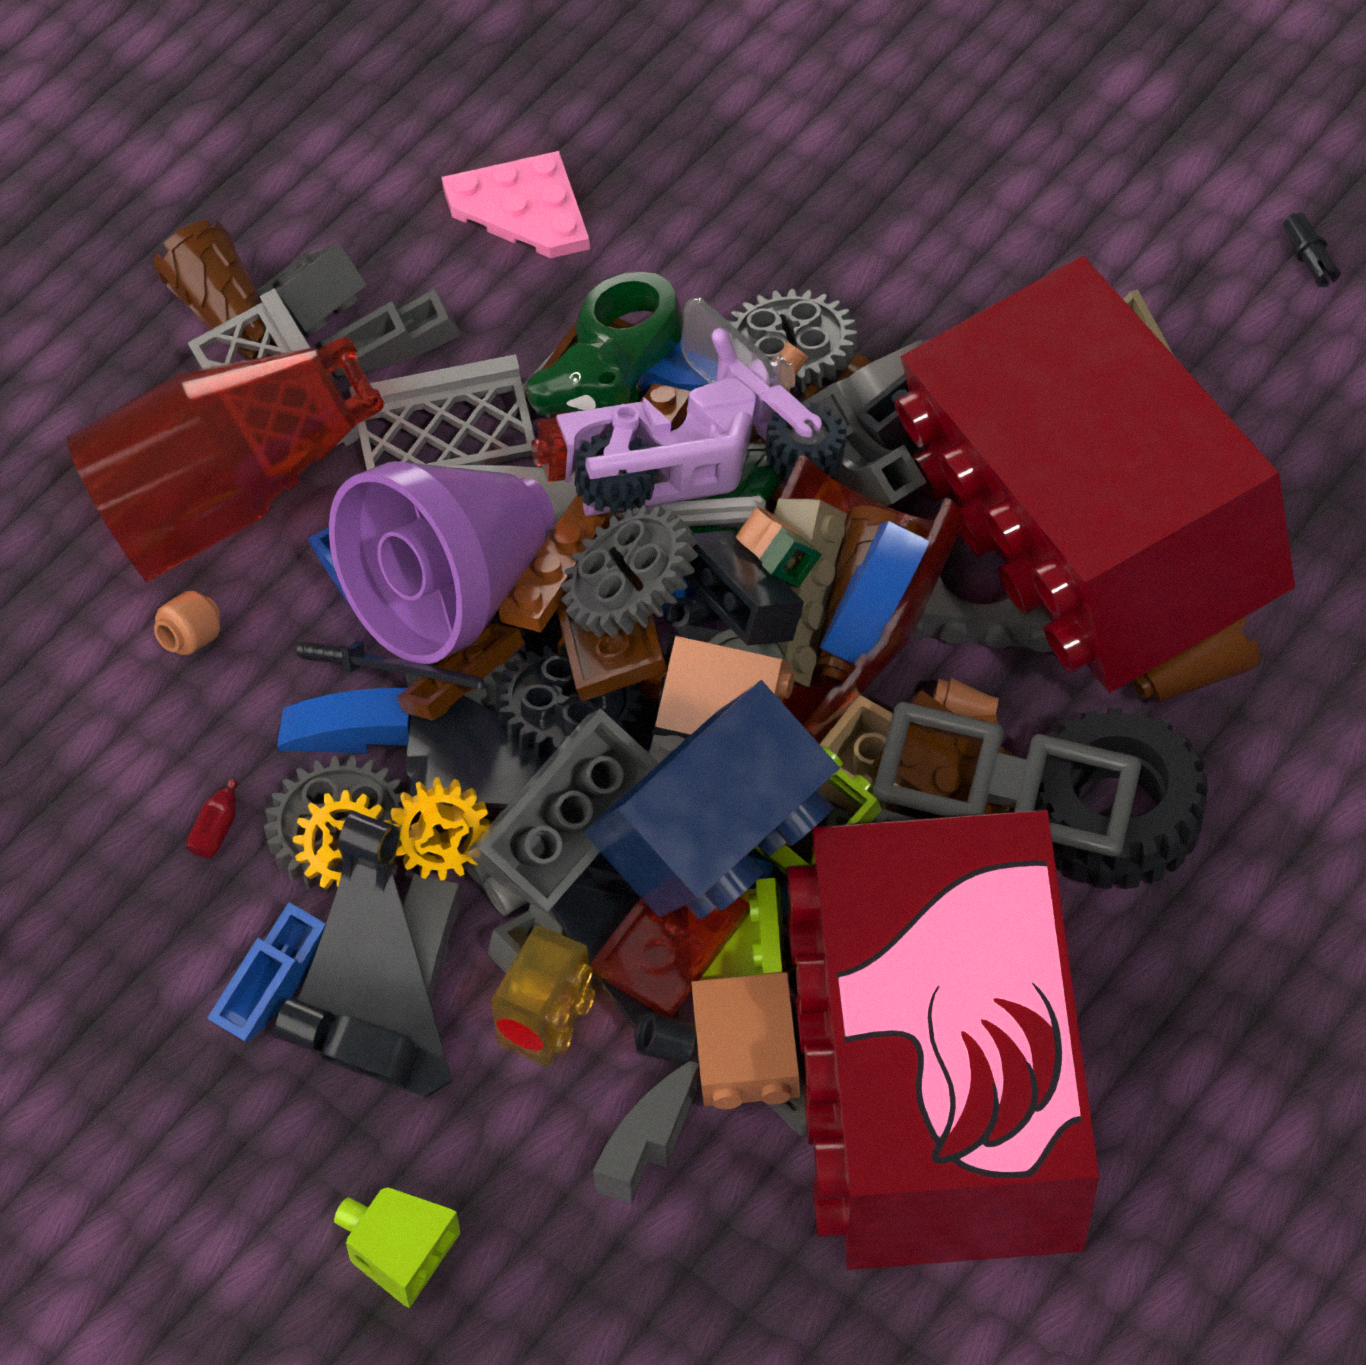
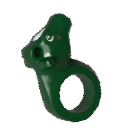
(610, 360)

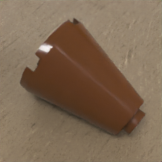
(1203, 664)

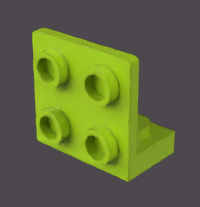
(760, 939)

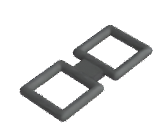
(1006, 778)

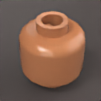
(187, 623)

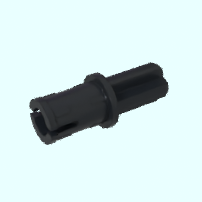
(1311, 249)

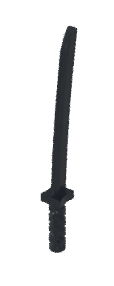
(355, 657)

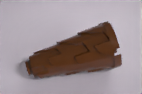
(210, 278)
(858, 535)

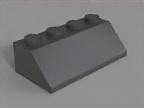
(539, 837)

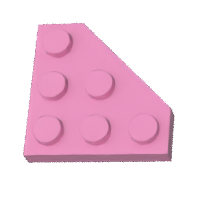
(521, 202)

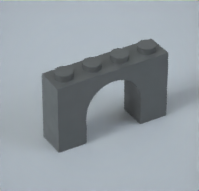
(992, 624)

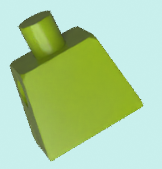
(398, 1240)

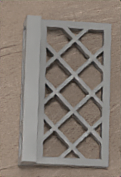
(278, 326)
(446, 388)

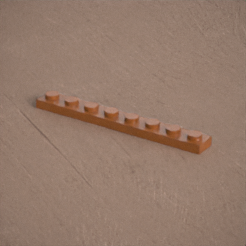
(539, 587)

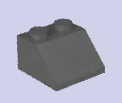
(316, 286)

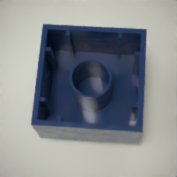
(719, 794)

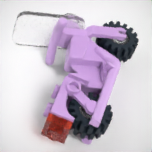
(627, 444)

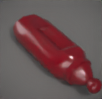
(213, 822)

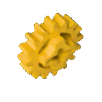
(322, 818)
(455, 818)

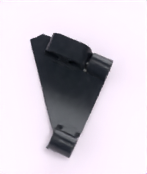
(471, 749)
(590, 915)
(366, 986)

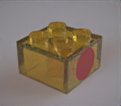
(543, 996)

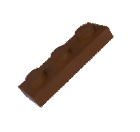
(433, 697)

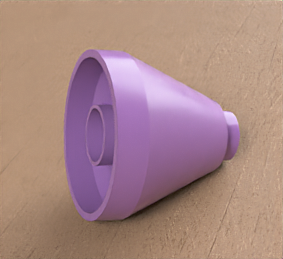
(433, 551)

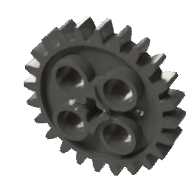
(814, 328)
(655, 549)
(310, 789)

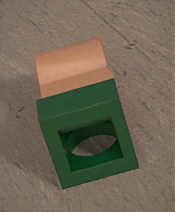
(775, 544)

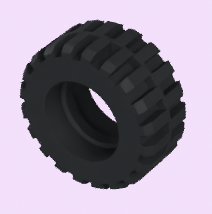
(1167, 772)

